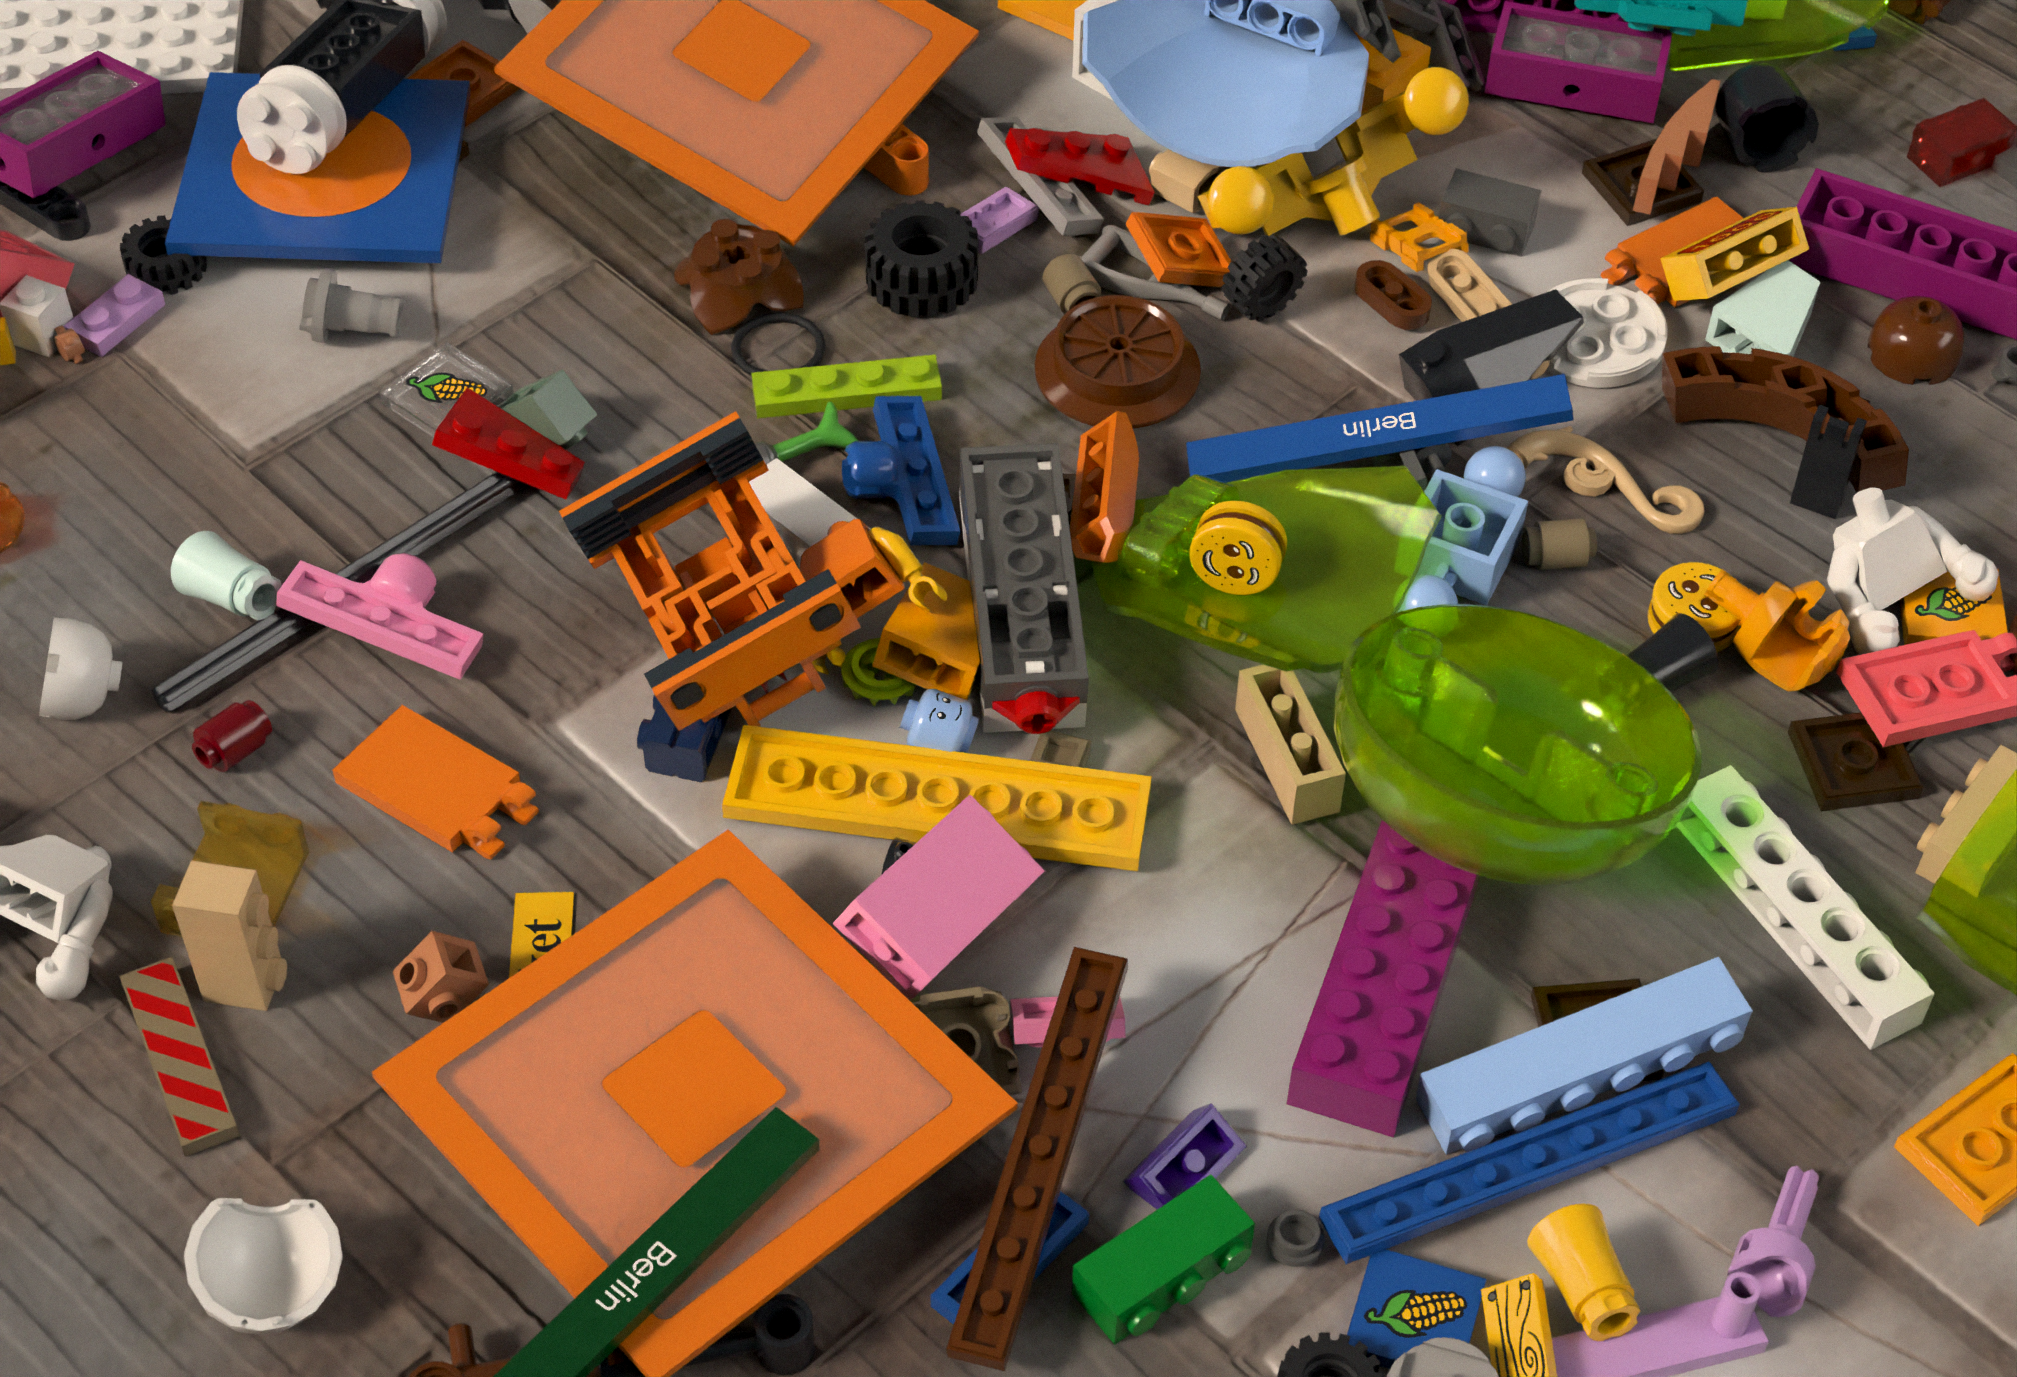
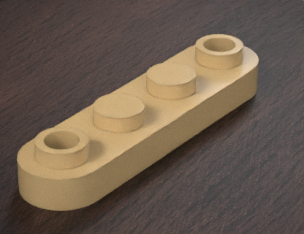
(1470, 291)

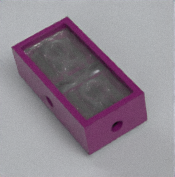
(1578, 62)
(75, 121)

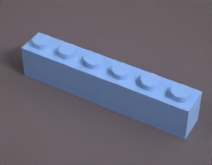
(1583, 1056)

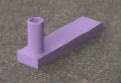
(1672, 1338)

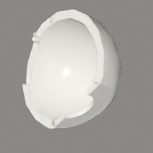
(262, 1264)

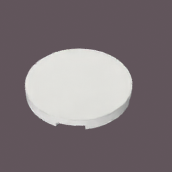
(1619, 335)

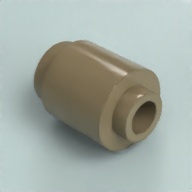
(1070, 281)
(1558, 544)

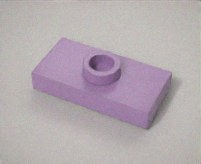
(1000, 217)

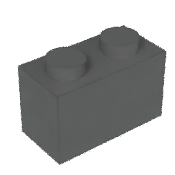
(1491, 211)

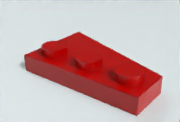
(1095, 158)
(506, 445)

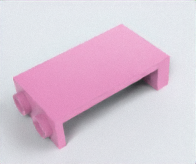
(938, 897)

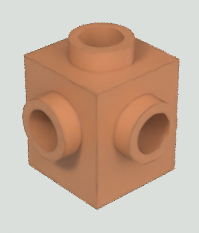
(440, 977)

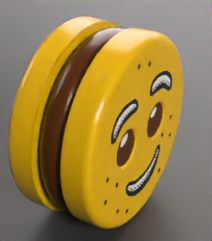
(1238, 548)
(1682, 591)

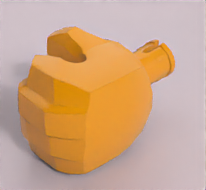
(1779, 633)

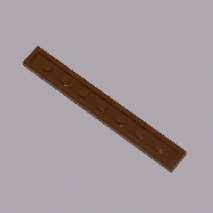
(1037, 1161)

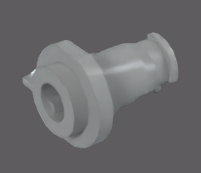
(341, 308)

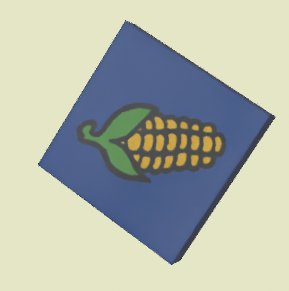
(1411, 1303)

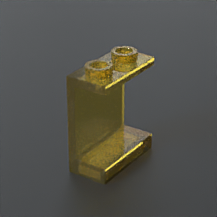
(247, 840)

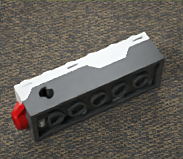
(1023, 588)

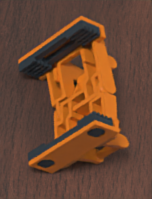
(727, 580)

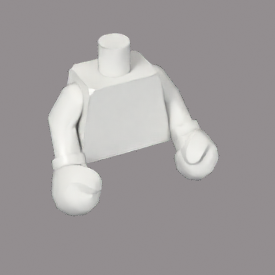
(1891, 554)
(61, 896)

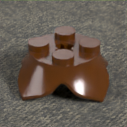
(734, 271)

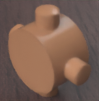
(68, 344)

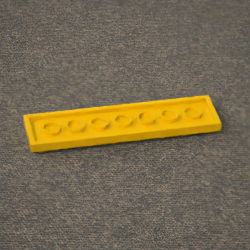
(909, 789)

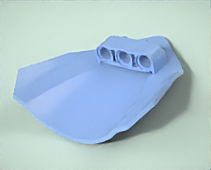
(1229, 75)

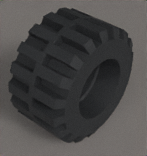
(921, 258)

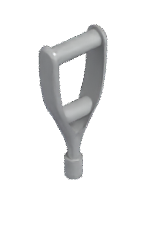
(1146, 289)

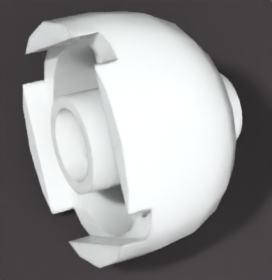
(77, 670)

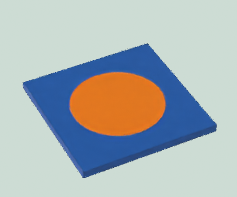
(370, 199)

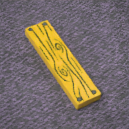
(1519, 1328)

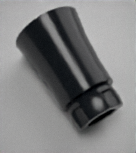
(1678, 653)

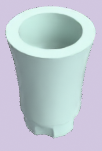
(221, 575)

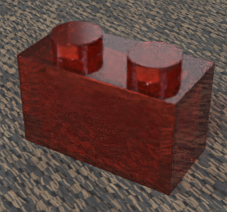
(1960, 141)

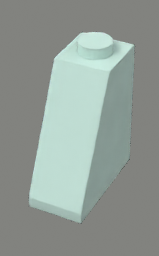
(1765, 312)

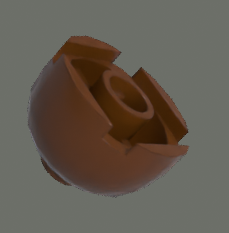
(1917, 340)

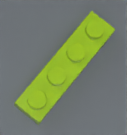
(845, 385)

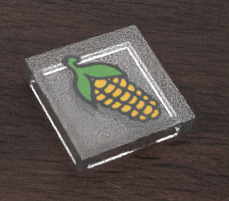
(436, 383)

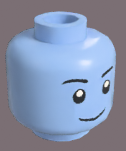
(939, 722)

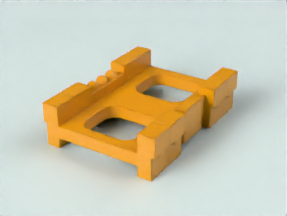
(1406, 242)

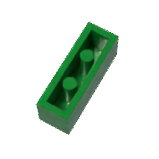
(1163, 1260)

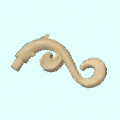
(1608, 470)

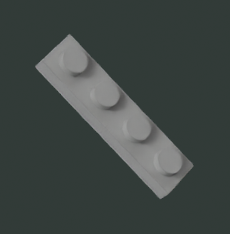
(1059, 201)

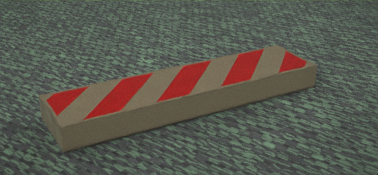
(179, 1056)

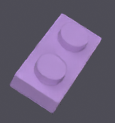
(116, 314)

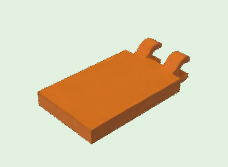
(1642, 252)
(436, 783)

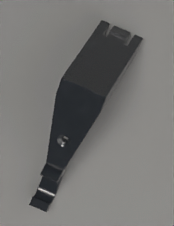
(1827, 464)

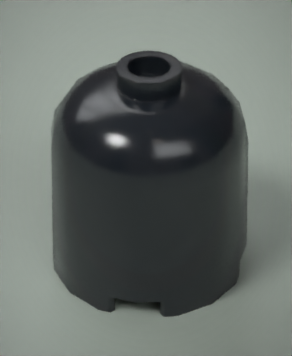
(1765, 117)

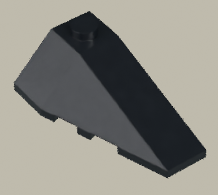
(1490, 348)

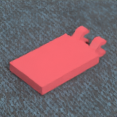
(1933, 685)

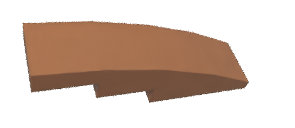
(1678, 144)

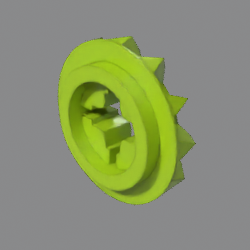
(860, 676)

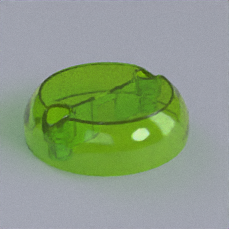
(1512, 743)

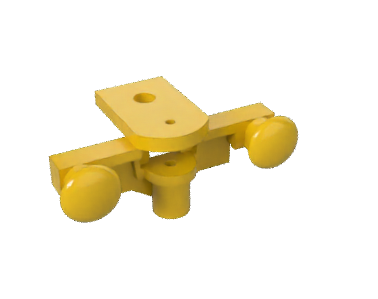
(1372, 148)

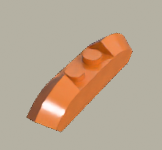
(1104, 489)

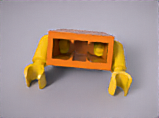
(867, 569)

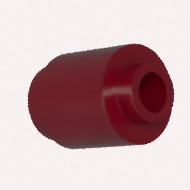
(231, 735)

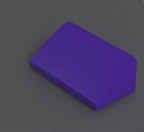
(1190, 1153)

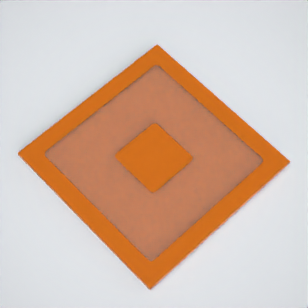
(743, 97)
(657, 1045)

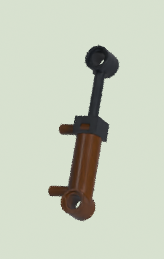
(774, 1354)

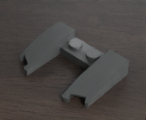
(1433, 24)

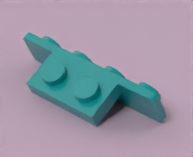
(1680, 15)

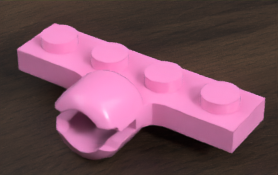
(384, 612)

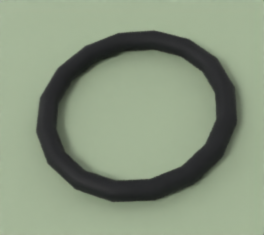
(772, 318)

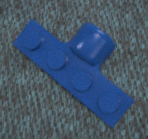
(904, 468)

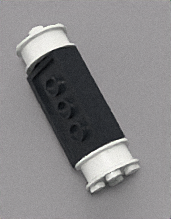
(335, 78)

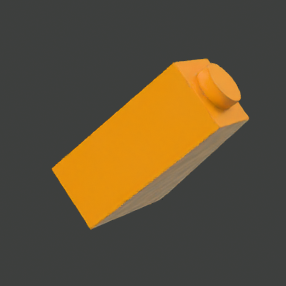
(933, 647)

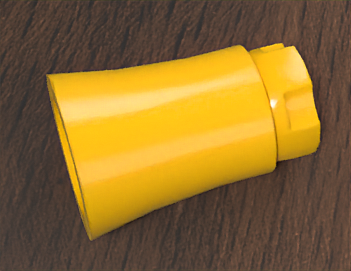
(1586, 1270)

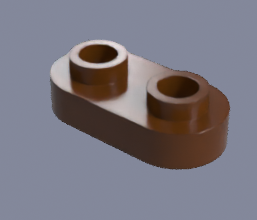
(1393, 294)

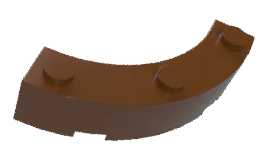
(1784, 395)

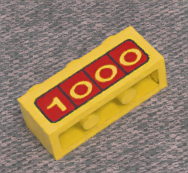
(1734, 254)

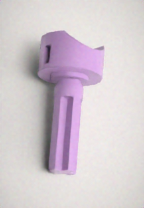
(1776, 1253)

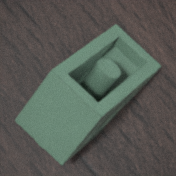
(552, 409)

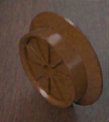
(1117, 358)

